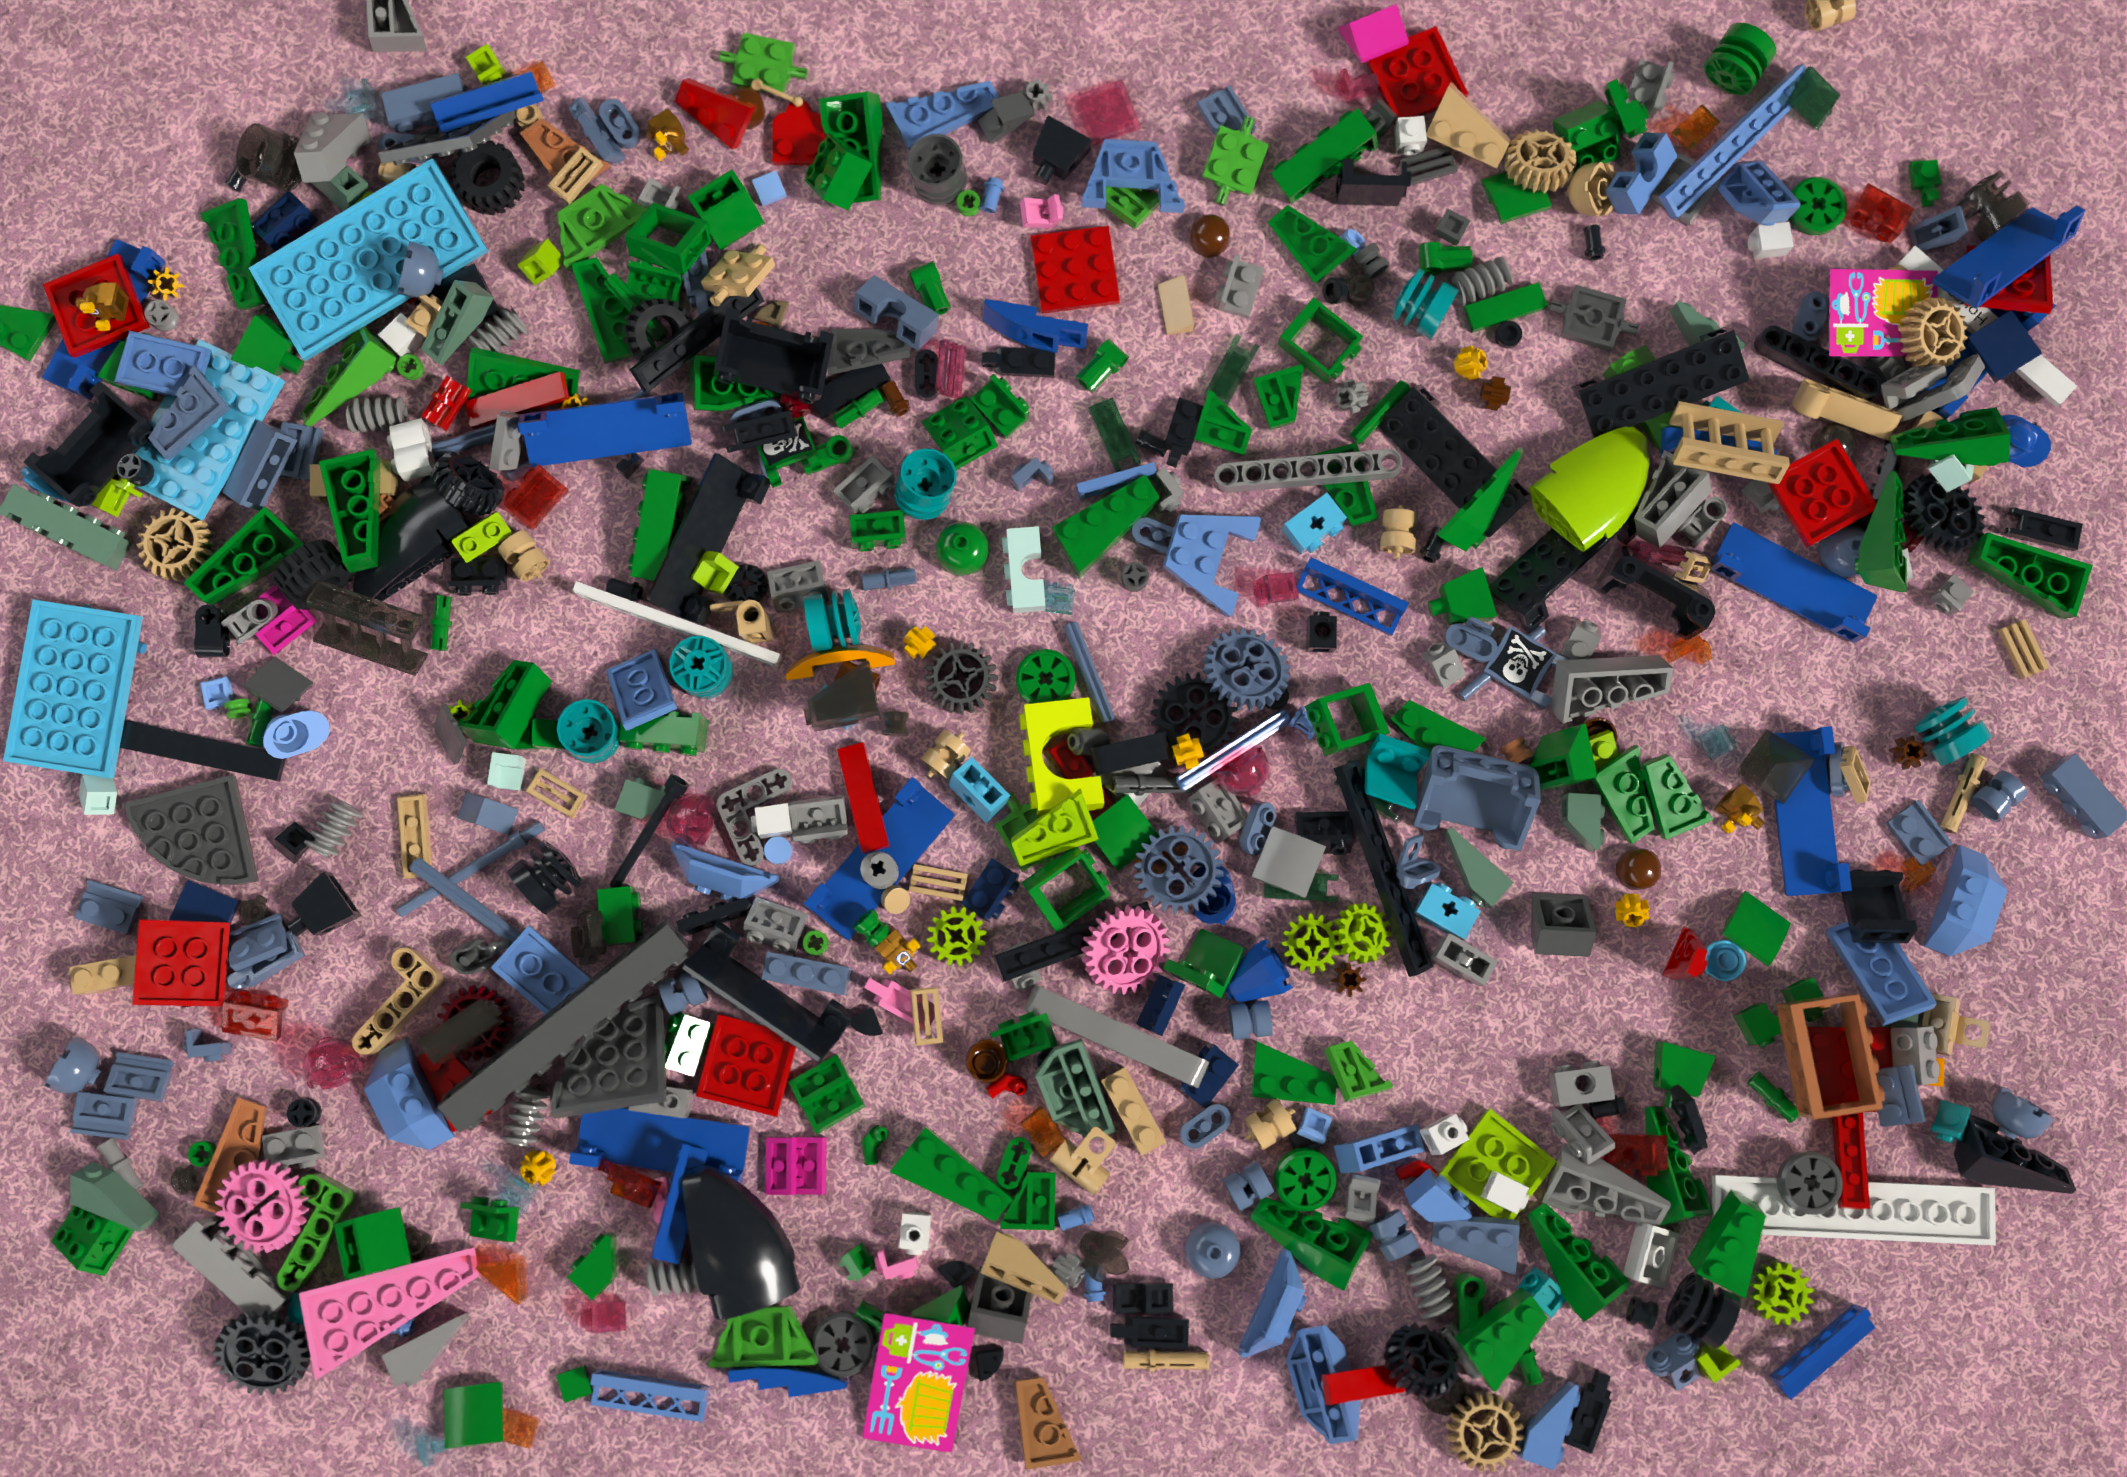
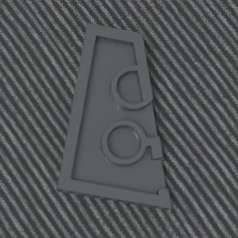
(864, 348)

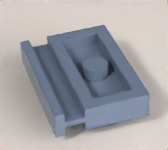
(1223, 109)
(304, 452)
(1918, 833)
(109, 907)
(257, 942)
(139, 1077)
(1902, 1096)
(103, 1115)

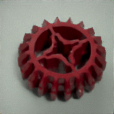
(491, 1041)

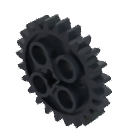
(1943, 516)
(1178, 698)
(262, 1352)

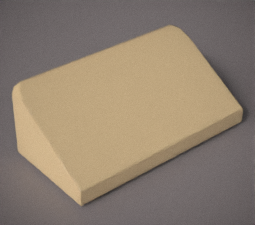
(1176, 306)

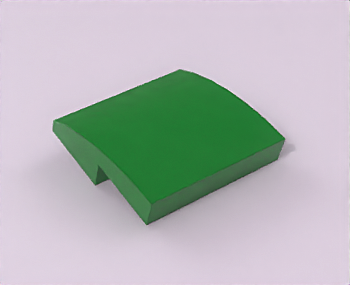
(1511, 200)
(1122, 832)
(1756, 928)
(826, 1094)
(473, 1415)

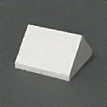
(1651, 1254)

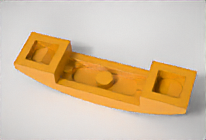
(805, 666)

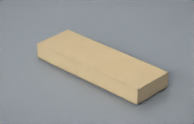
(413, 831)

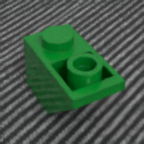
(598, 1268)

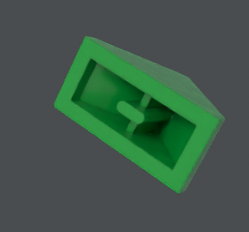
(948, 1308)

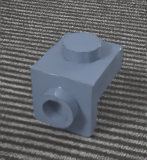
(1026, 473)
(211, 1052)

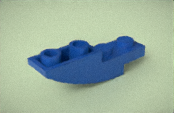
(1039, 332)

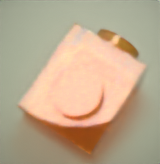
(1695, 128)
(1698, 645)
(1043, 1131)

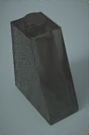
(845, 701)
(461, 1031)

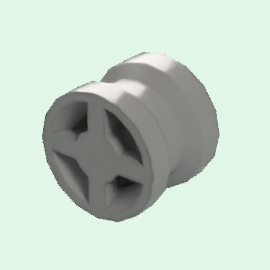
(155, 312)

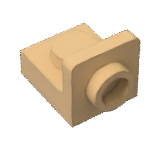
(424, 314)

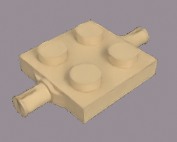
(737, 274)

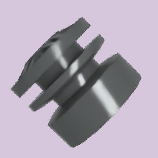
(932, 156)

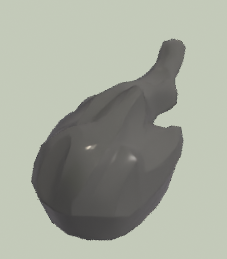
(473, 955)

